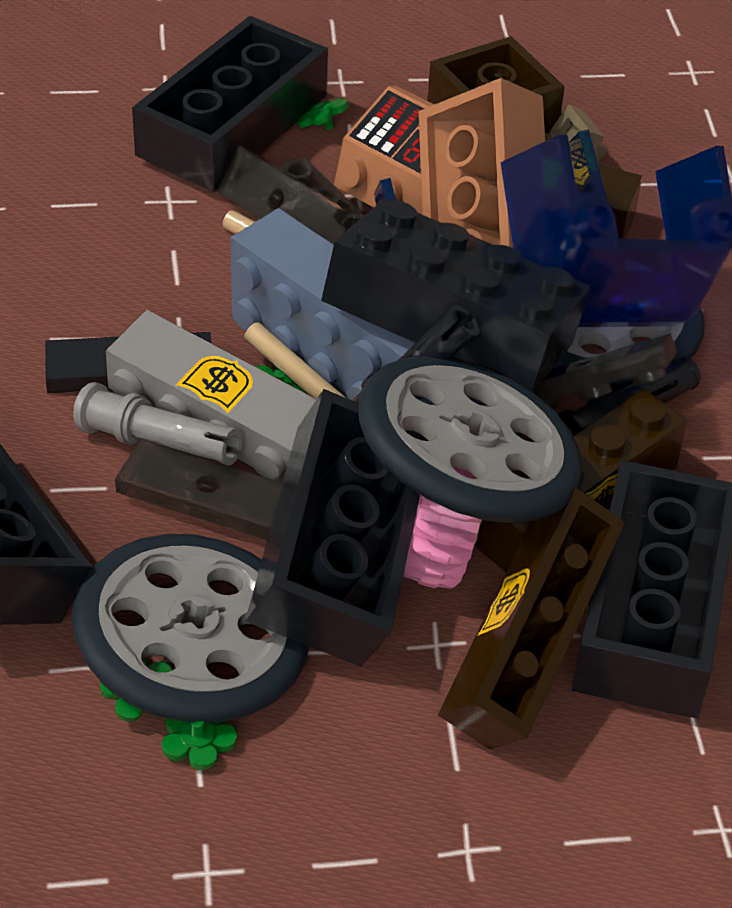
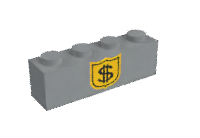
(211, 385)

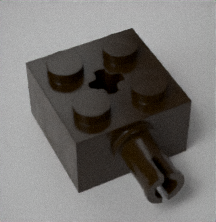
(492, 61)

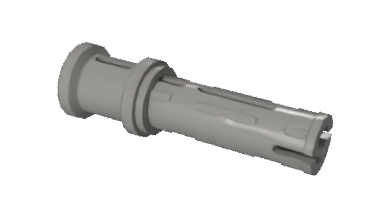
(135, 419)

